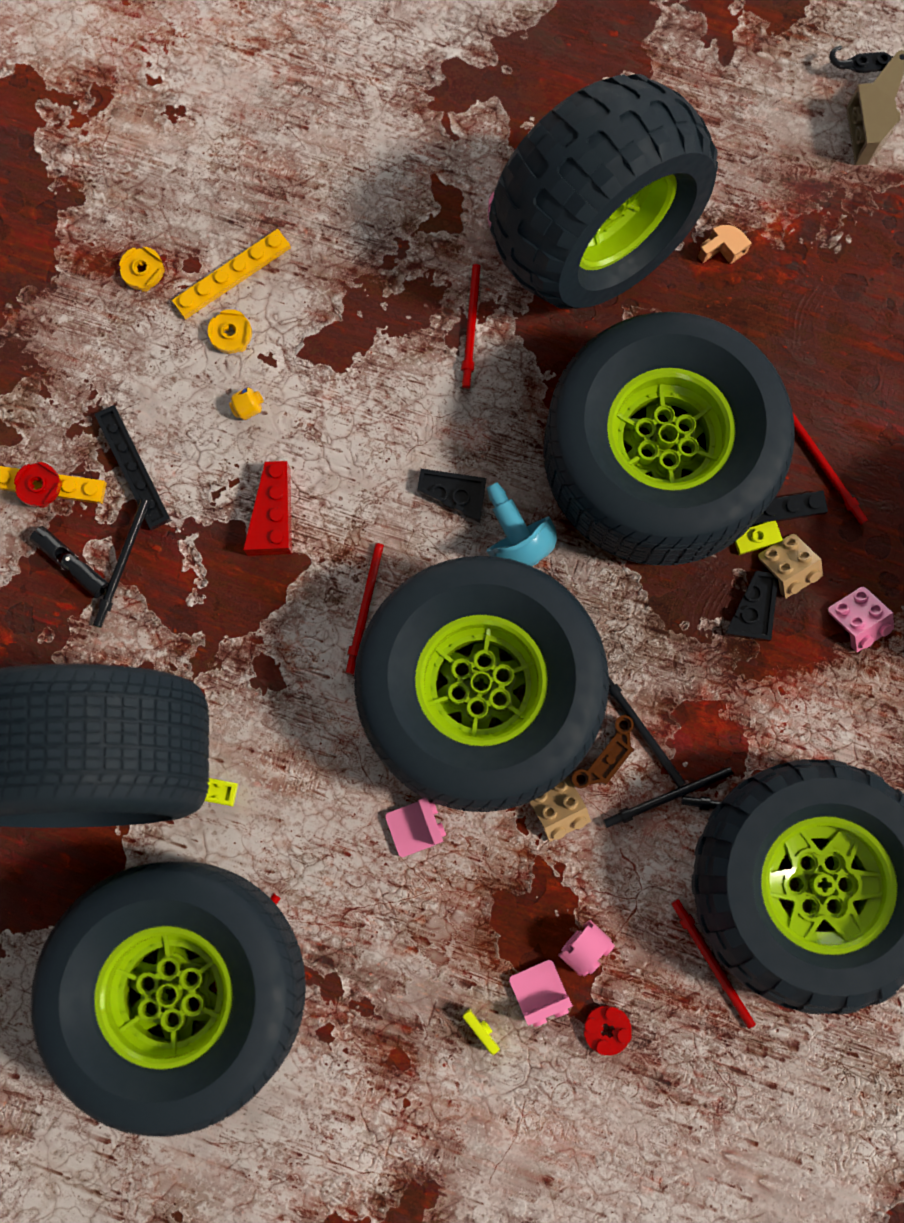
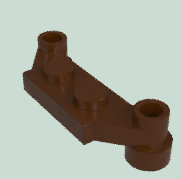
(611, 757)

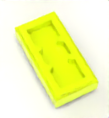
(759, 537)
(221, 792)
(482, 1030)

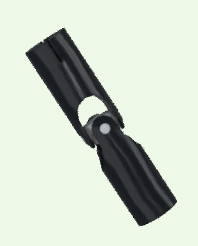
(80, 571)

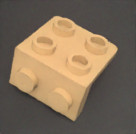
(792, 564)
(561, 810)

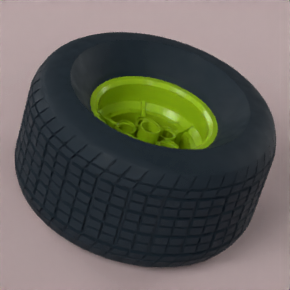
(728, 396)
(493, 607)
(100, 746)
(101, 1045)

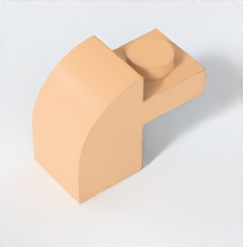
(728, 241)

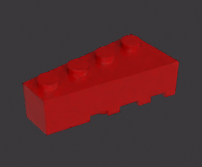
(271, 517)

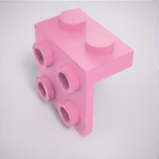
(863, 618)
(415, 827)
(540, 993)

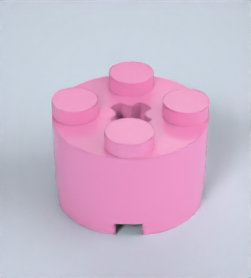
(586, 948)

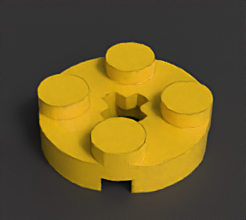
(141, 280)
(221, 323)

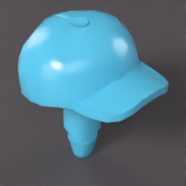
(522, 542)

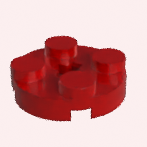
(42, 496)
(620, 1035)

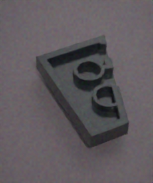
(454, 490)
(756, 609)

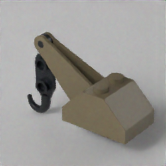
(873, 106)

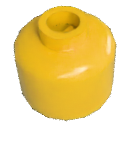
(246, 403)

